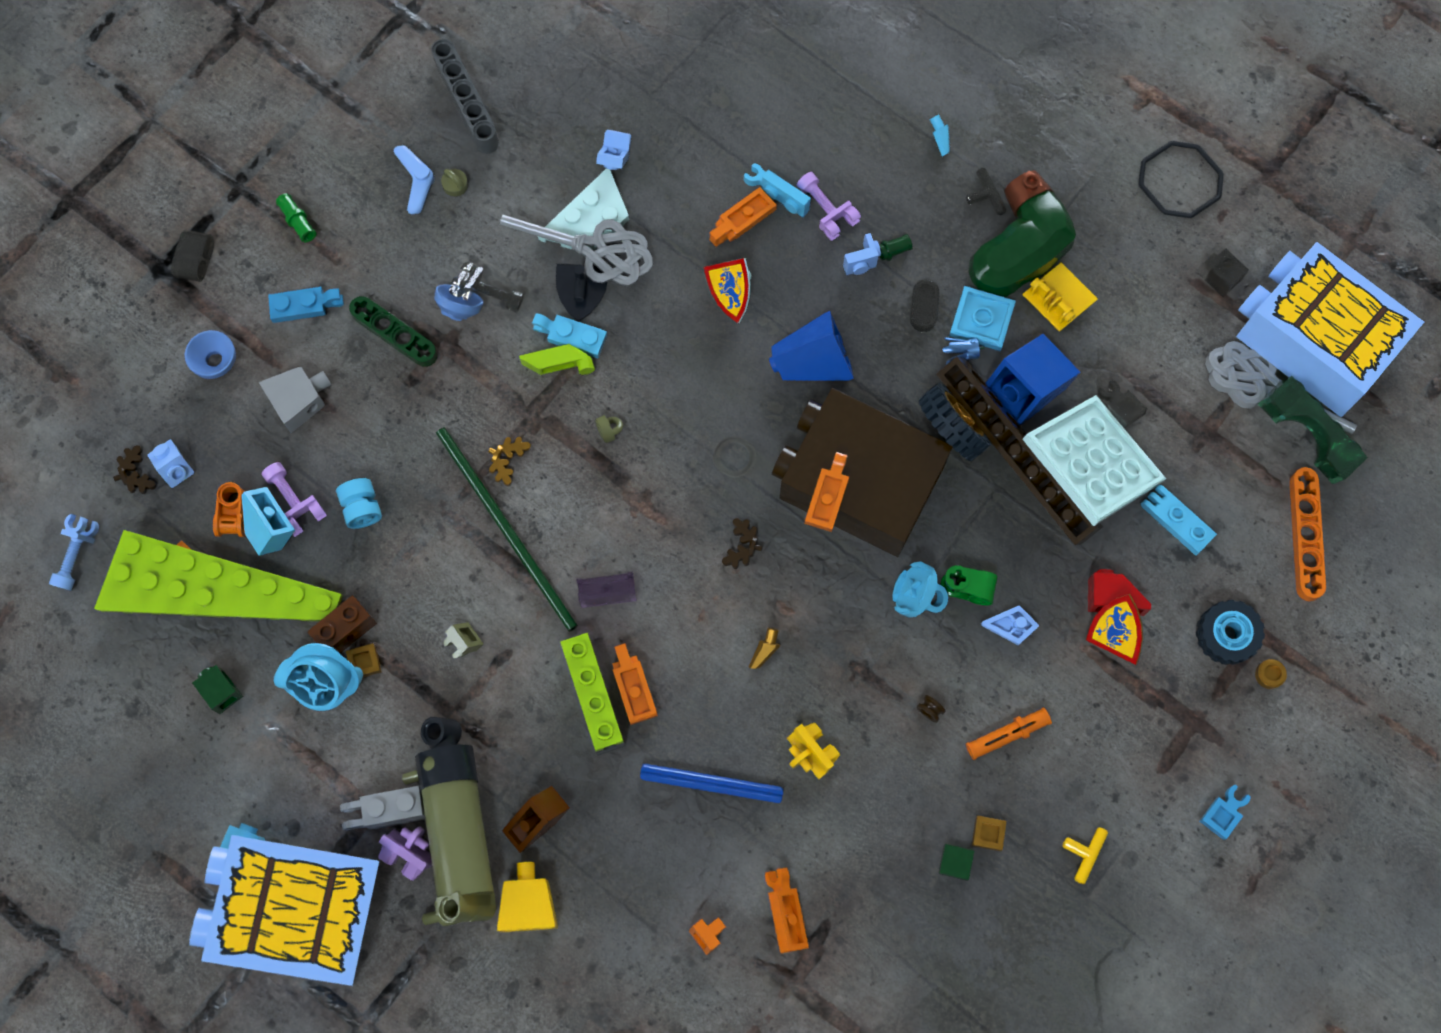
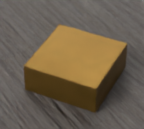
(365, 658)
(989, 833)

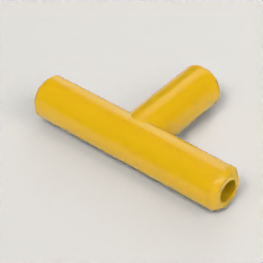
(1088, 854)

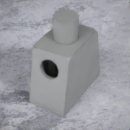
(295, 395)

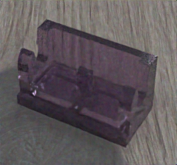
(606, 590)

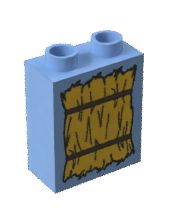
(1326, 327)
(286, 910)

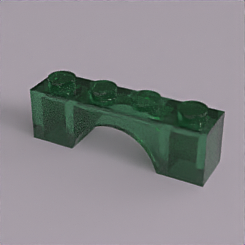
(1336, 452)

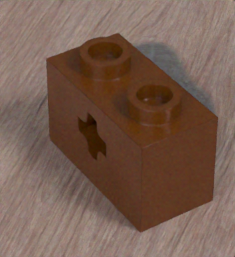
(343, 625)

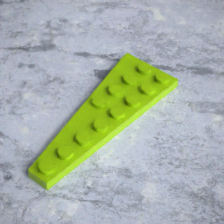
(184, 582)

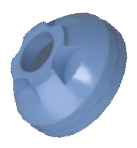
(457, 307)
(205, 345)

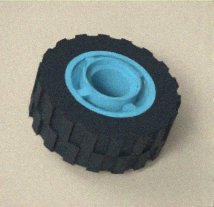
(1247, 630)

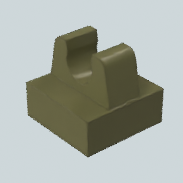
(463, 638)

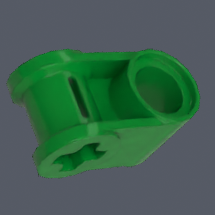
(973, 585)

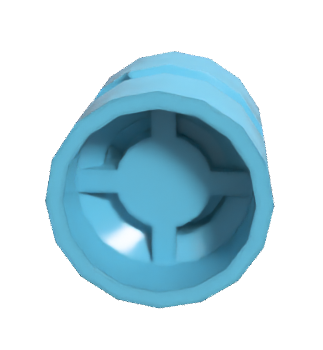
(358, 501)

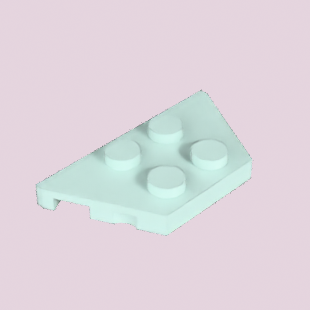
(593, 205)

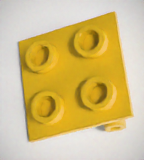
(1059, 296)

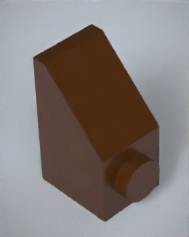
(535, 818)

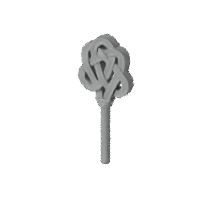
(580, 244)
(1252, 380)

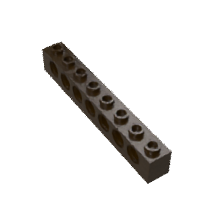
(1008, 439)

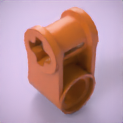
(228, 516)

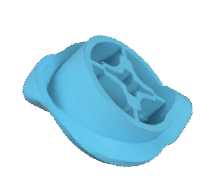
(318, 677)

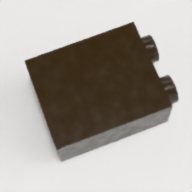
(886, 462)

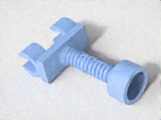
(78, 535)

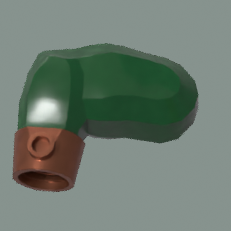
(1029, 243)

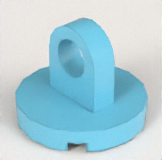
(916, 590)

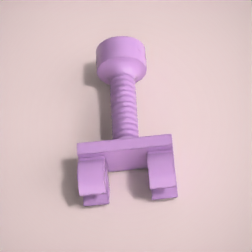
(808, 184)
(275, 475)

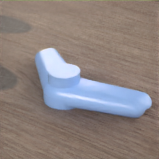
(421, 175)

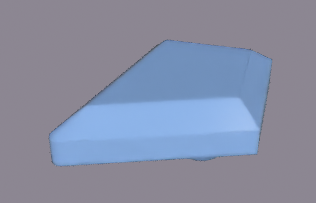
(1012, 625)

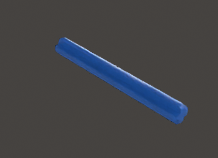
(711, 783)

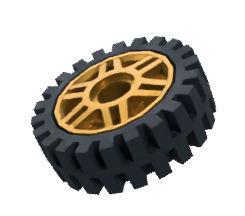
(953, 422)

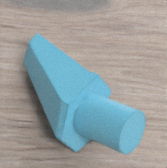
(941, 134)

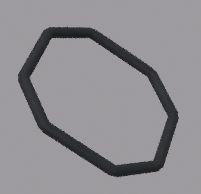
(1204, 155)

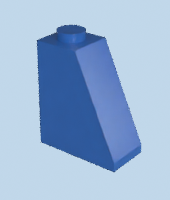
(813, 353)

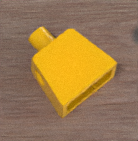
(526, 902)

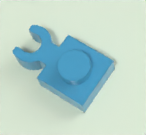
(1223, 815)

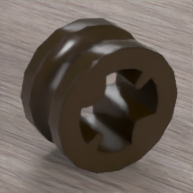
(931, 708)

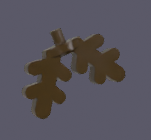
(127, 465)
(744, 554)

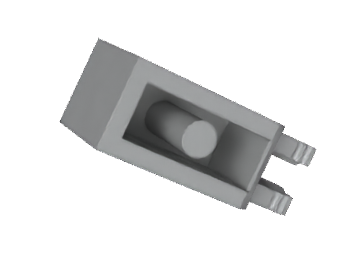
(386, 809)

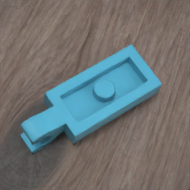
(779, 189)
(568, 331)

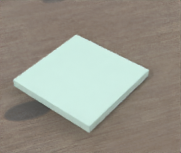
(1094, 459)

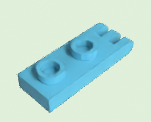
(1178, 519)

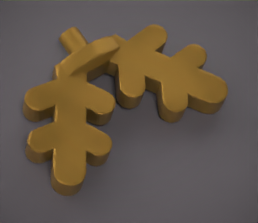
(499, 464)

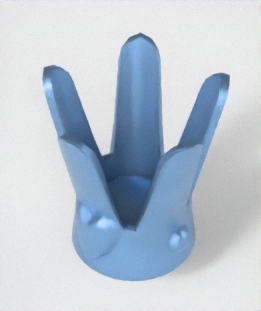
(968, 347)

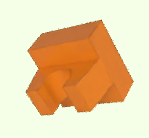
(706, 935)

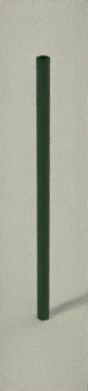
(507, 530)

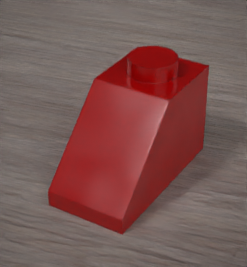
(1107, 586)

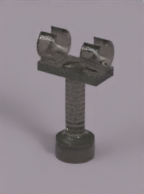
(513, 299)

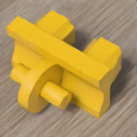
(809, 753)

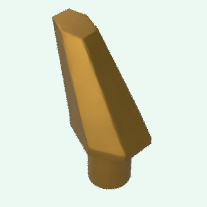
(765, 649)

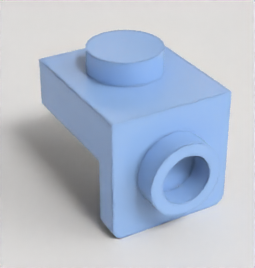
(614, 150)
(862, 260)
(170, 463)

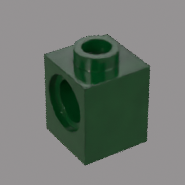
(217, 689)

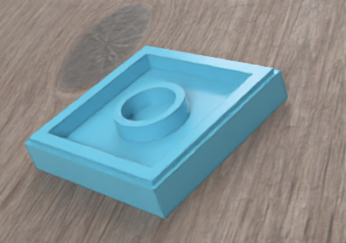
(982, 317)

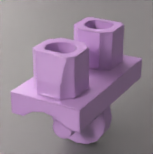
(408, 846)

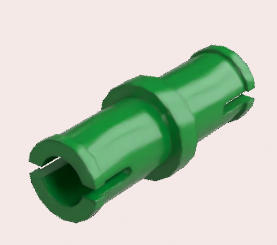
(296, 218)

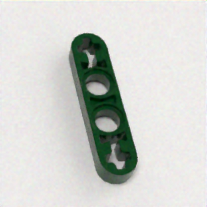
(393, 331)

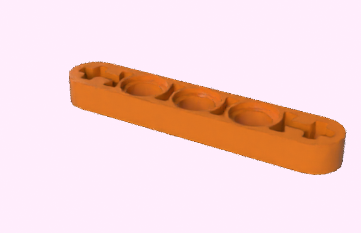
(1301, 545)

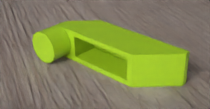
(558, 359)

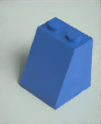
(1031, 378)

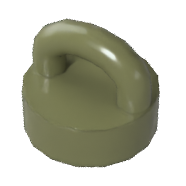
(454, 182)
(605, 430)

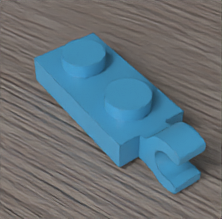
(302, 303)

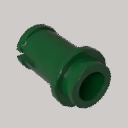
(895, 247)

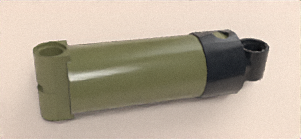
(453, 825)

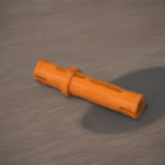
(1039, 719)

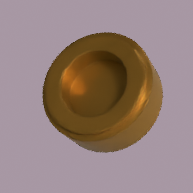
(1271, 674)

